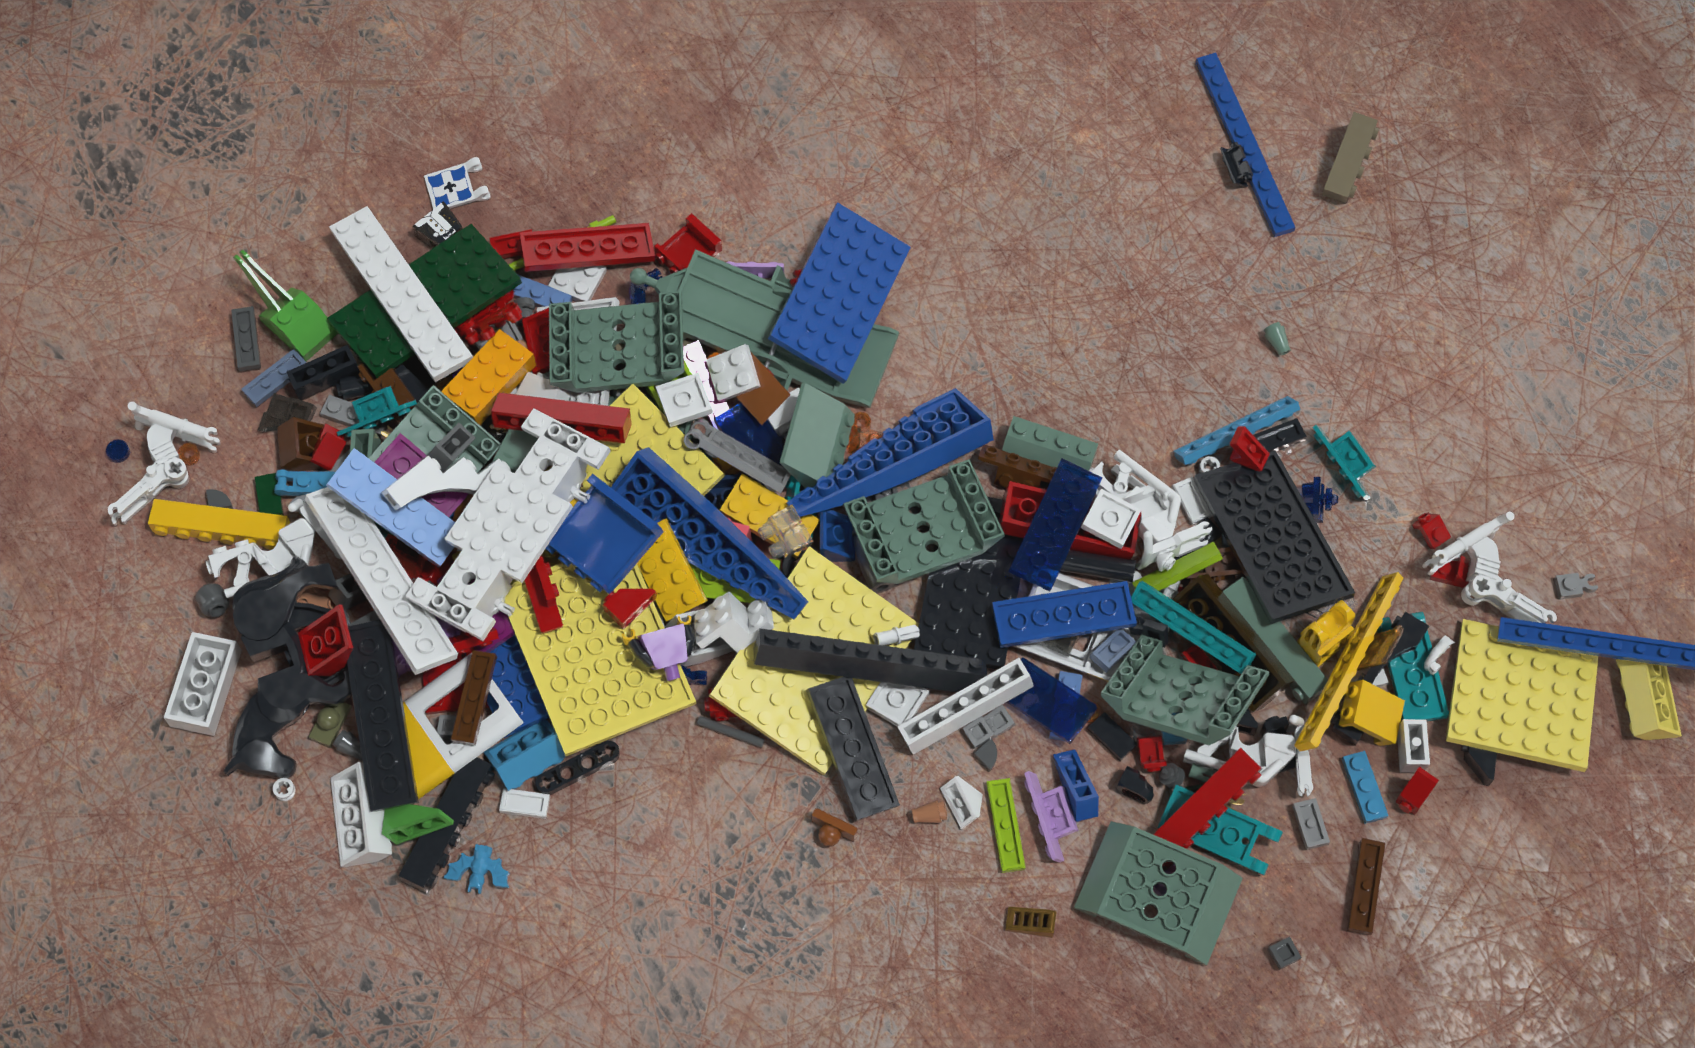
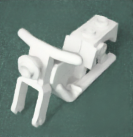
(1158, 513)
(293, 541)
(1270, 753)

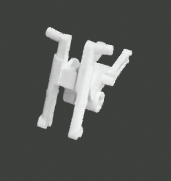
(167, 466)
(1483, 574)

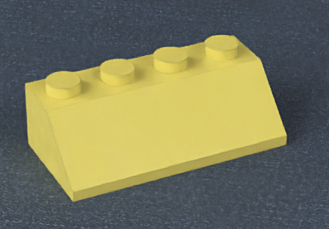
(1649, 700)

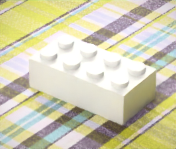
(202, 684)

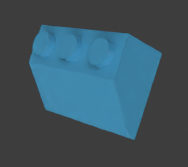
(525, 754)

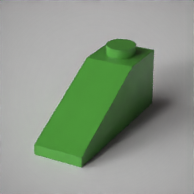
(412, 821)

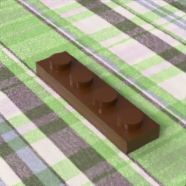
(474, 697)
(1366, 886)

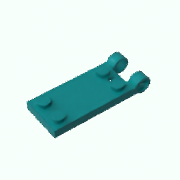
(1414, 684)
(1227, 833)

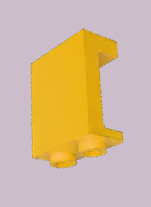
(1372, 711)

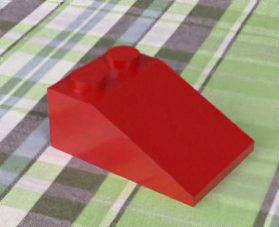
(326, 643)

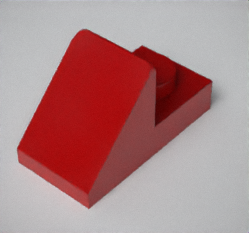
(328, 447)
(1248, 450)
(1453, 573)

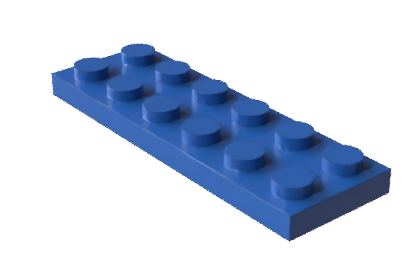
(1064, 614)

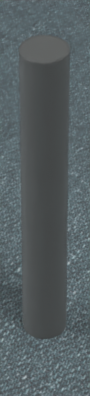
(730, 731)

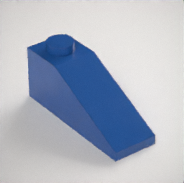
(1077, 784)

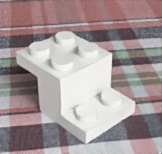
(732, 622)

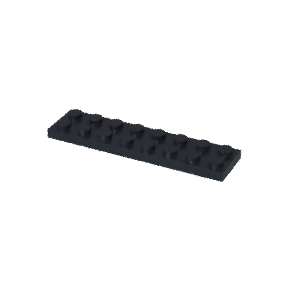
(380, 718)

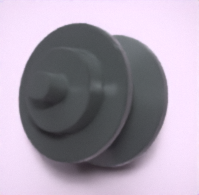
(1171, 775)

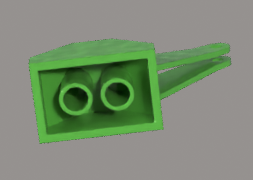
(292, 316)

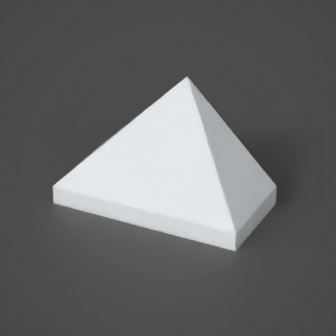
(962, 800)

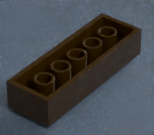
(1212, 605)

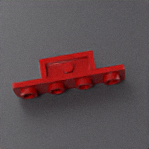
(543, 596)

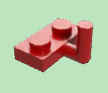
(465, 642)

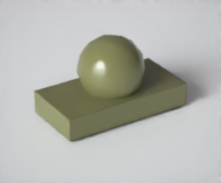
(329, 723)

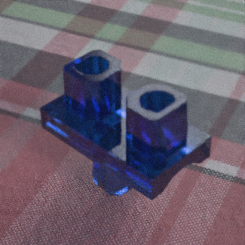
(1316, 491)

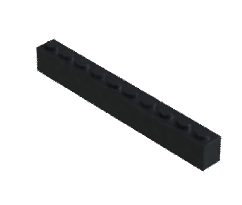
(866, 661)

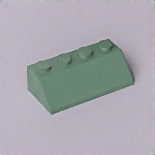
(1048, 445)

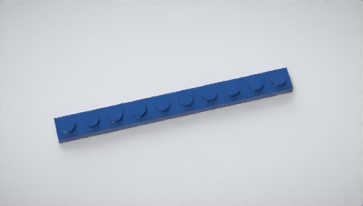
(1240, 131)
(1597, 643)

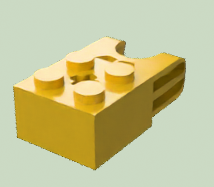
(1328, 634)

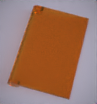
(1381, 648)

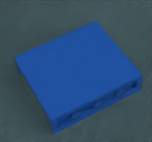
(604, 537)

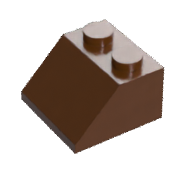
(296, 444)

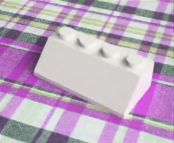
(356, 826)

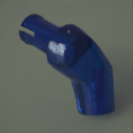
(638, 292)

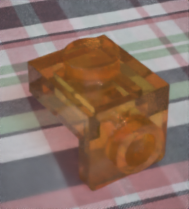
(861, 437)

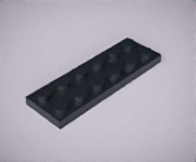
(852, 748)

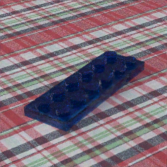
(1055, 525)

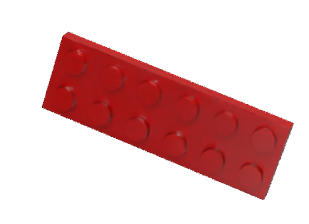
(586, 247)

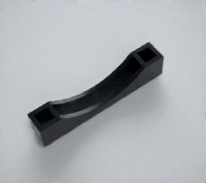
(1413, 633)

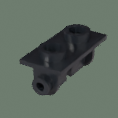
(1239, 172)

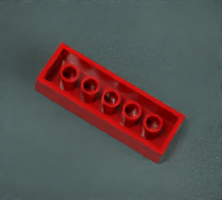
(1020, 507)

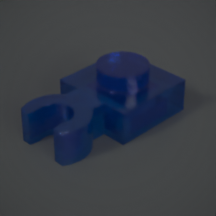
(697, 677)

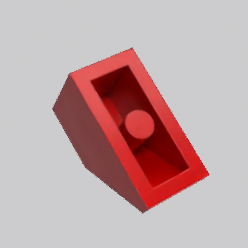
(628, 604)
(1416, 791)

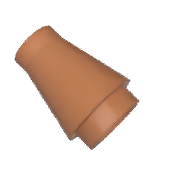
(930, 813)

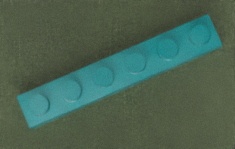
(1192, 627)

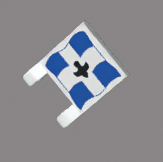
(454, 185)

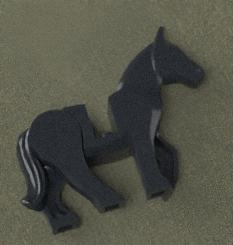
(267, 621)

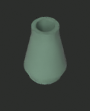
(1277, 338)

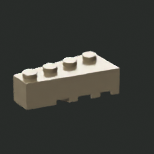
(1350, 158)

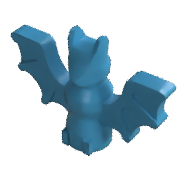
(479, 864)

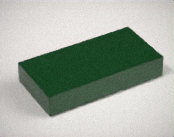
(267, 499)

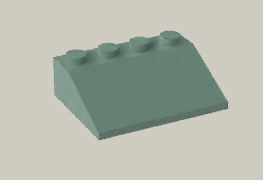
(816, 436)

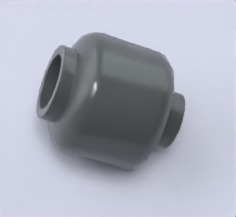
(212, 600)

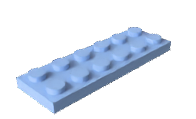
(415, 523)

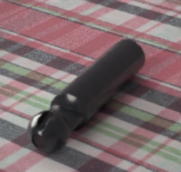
(1099, 566)

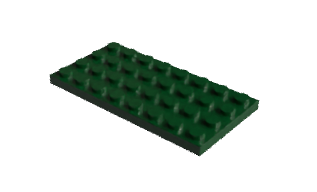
(459, 276)

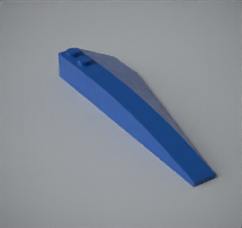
(919, 443)
(704, 532)

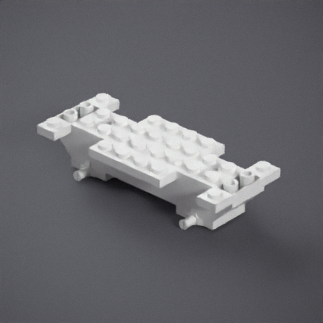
(510, 526)

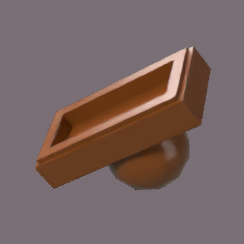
(832, 828)

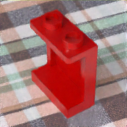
(679, 249)

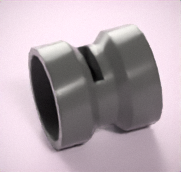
(527, 306)

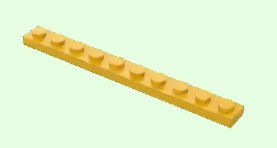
(1348, 662)

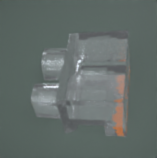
(787, 531)

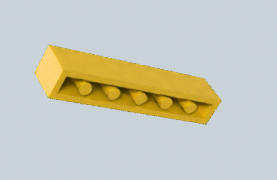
(215, 523)

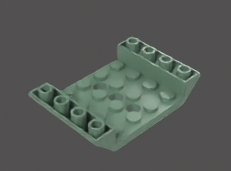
(585, 342)
(432, 420)
(951, 507)
(1152, 685)
(1188, 913)

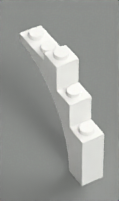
(428, 479)

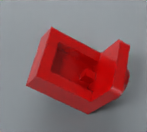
(1432, 529)
(1151, 753)

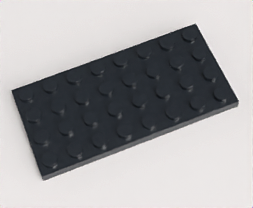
(1274, 538)
(959, 601)

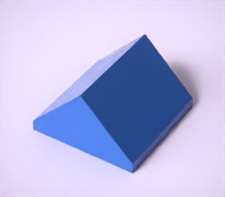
(836, 537)

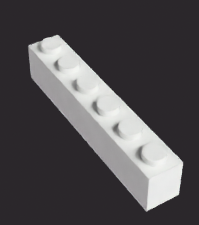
(966, 706)

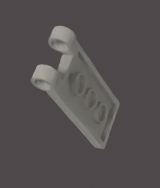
(738, 455)

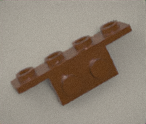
(388, 379)
(1016, 468)
(1226, 566)

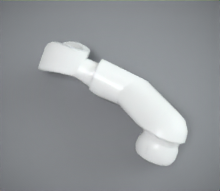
(1430, 662)

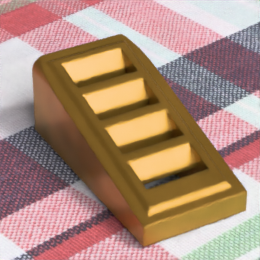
(1031, 912)

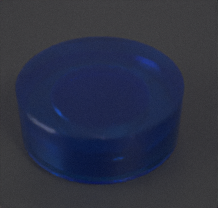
(117, 451)

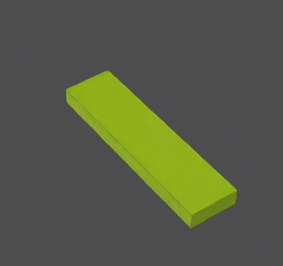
(1183, 567)
(1005, 825)

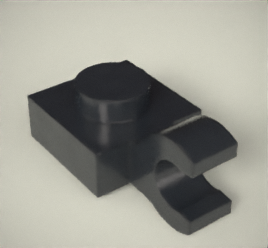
(1150, 629)

